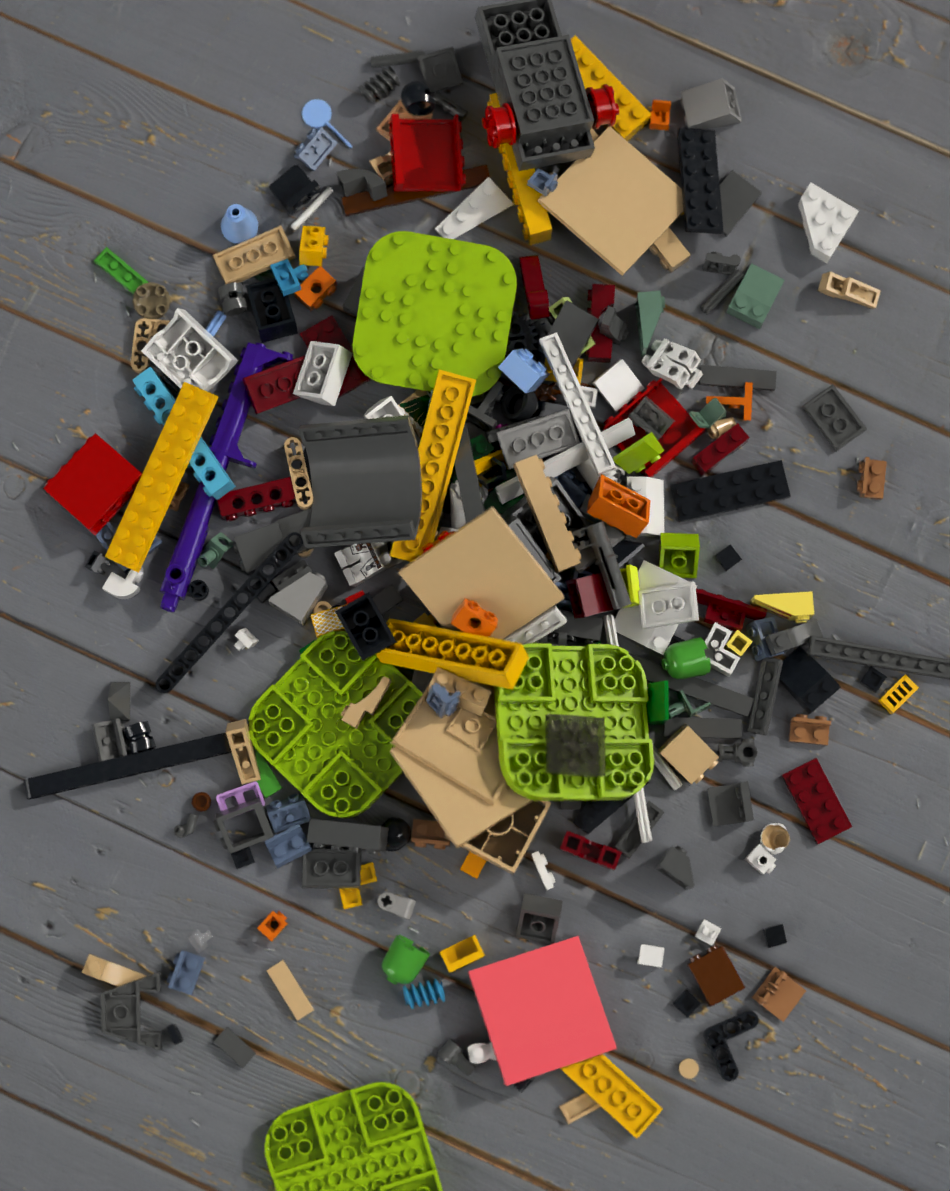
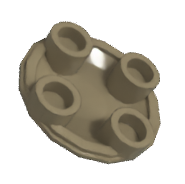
(151, 300)

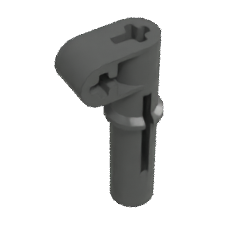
(606, 562)

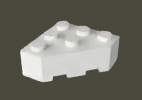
(824, 220)

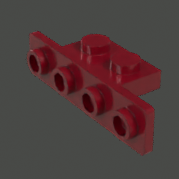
(727, 611)

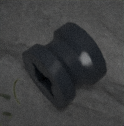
(196, 587)

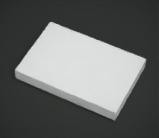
(668, 605)

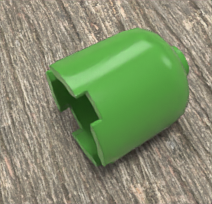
(686, 659)
(403, 960)

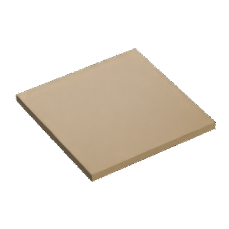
(615, 201)
(485, 566)
(456, 745)
(454, 807)

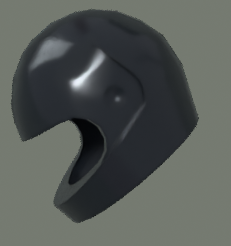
(413, 94)
(398, 833)

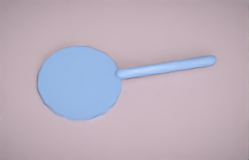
(318, 114)

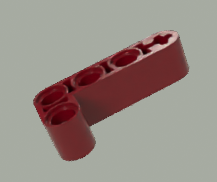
(534, 287)

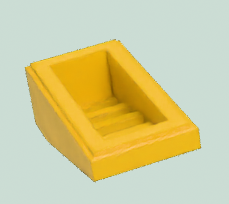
(887, 704)

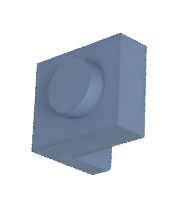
(543, 182)

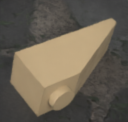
(243, 751)

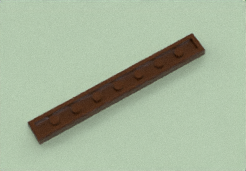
(363, 202)

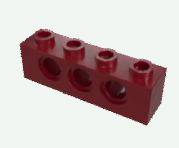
(264, 490)

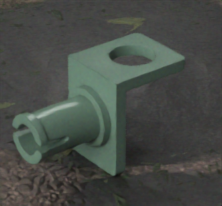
(709, 414)
(214, 551)
(684, 705)

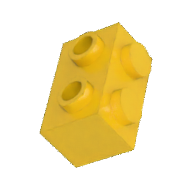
(312, 246)

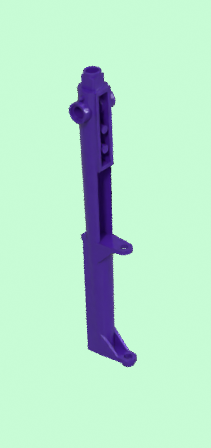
(225, 449)

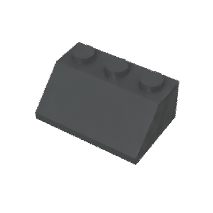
(676, 867)

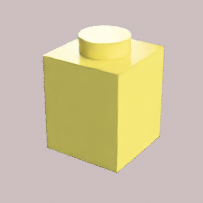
(738, 643)

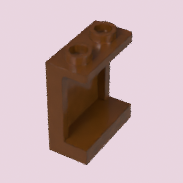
(715, 975)

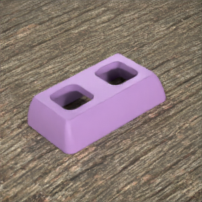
(238, 793)

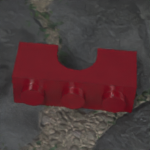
(719, 449)
(590, 851)

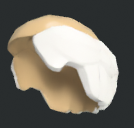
(774, 838)

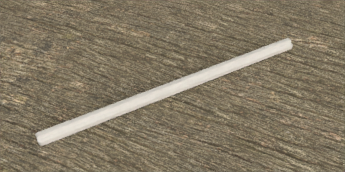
(639, 797)

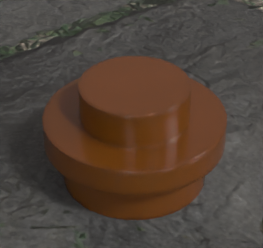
(201, 801)

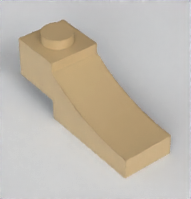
(848, 289)
(354, 713)
(109, 971)

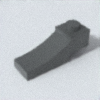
(613, 326)
(792, 637)

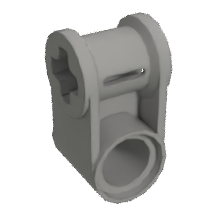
(400, 905)

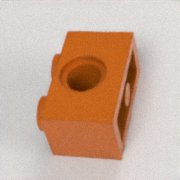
(319, 278)
(470, 609)

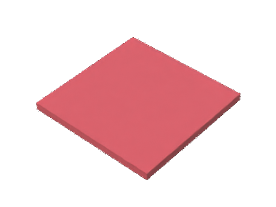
(542, 1010)

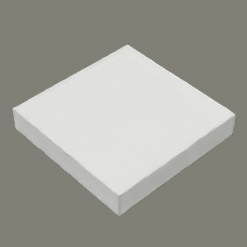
(618, 385)

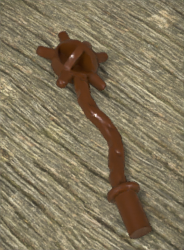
(545, 391)

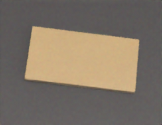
(253, 256)

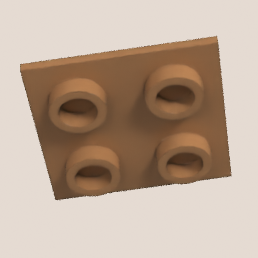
(779, 994)

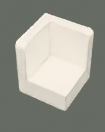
(651, 955)

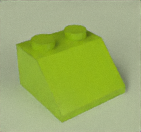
(639, 453)
(679, 554)

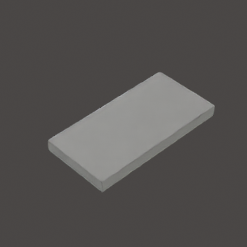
(538, 437)

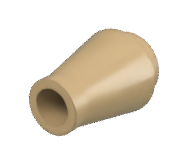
(720, 427)

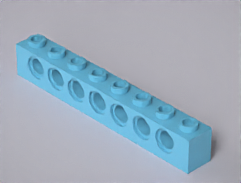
(221, 483)

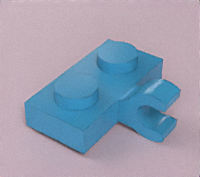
(287, 277)

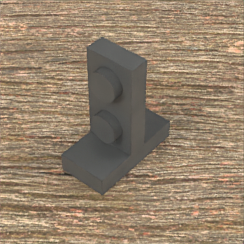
(480, 416)

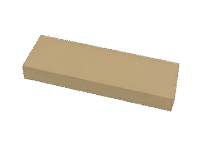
(290, 990)

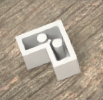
(720, 659)

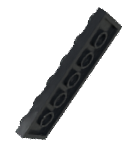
(700, 181)
(730, 491)

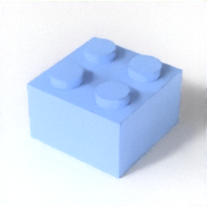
(524, 370)

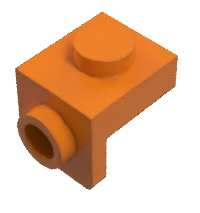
(660, 115)

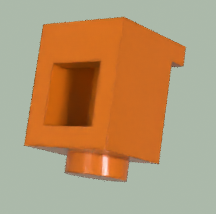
(267, 930)

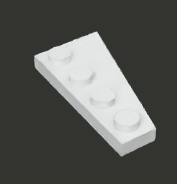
(478, 207)

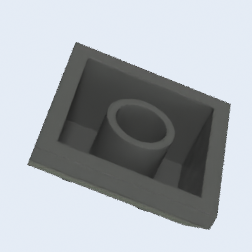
(539, 918)

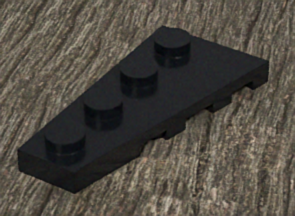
(596, 812)

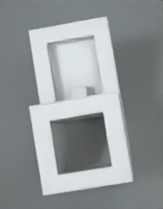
(121, 587)

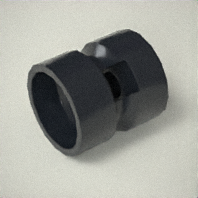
(139, 737)

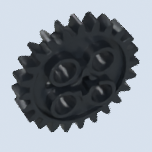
(526, 331)

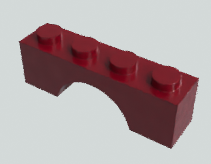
(601, 297)

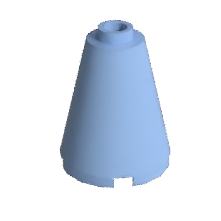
(239, 224)

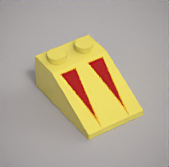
(790, 606)

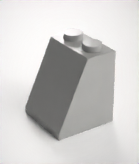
(710, 105)
(300, 597)

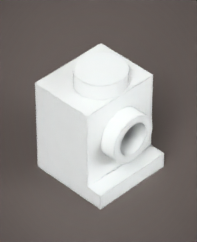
(754, 859)

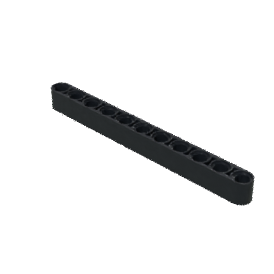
(223, 619)
(127, 766)

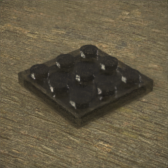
(575, 745)

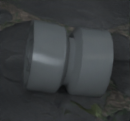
(232, 298)

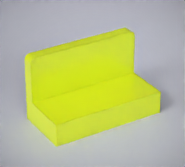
(631, 581)

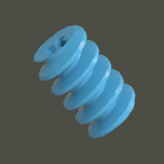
(422, 993)

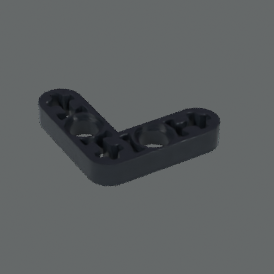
(723, 1036)

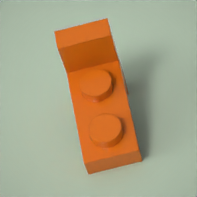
(735, 402)

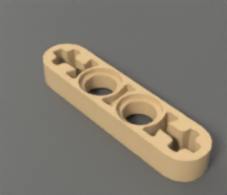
(298, 473)

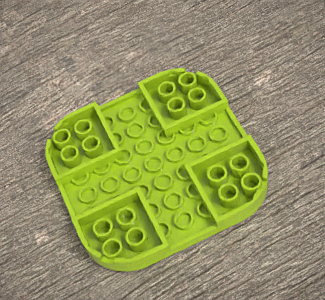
(431, 309)
(575, 682)
(303, 733)
(353, 1143)

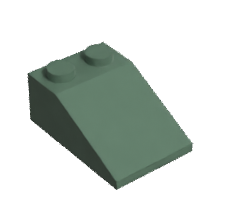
(755, 296)
(648, 311)

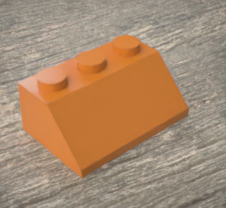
(619, 506)

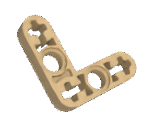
(153, 325)

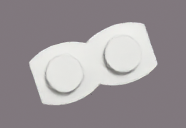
(481, 1052)

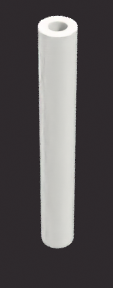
(309, 211)

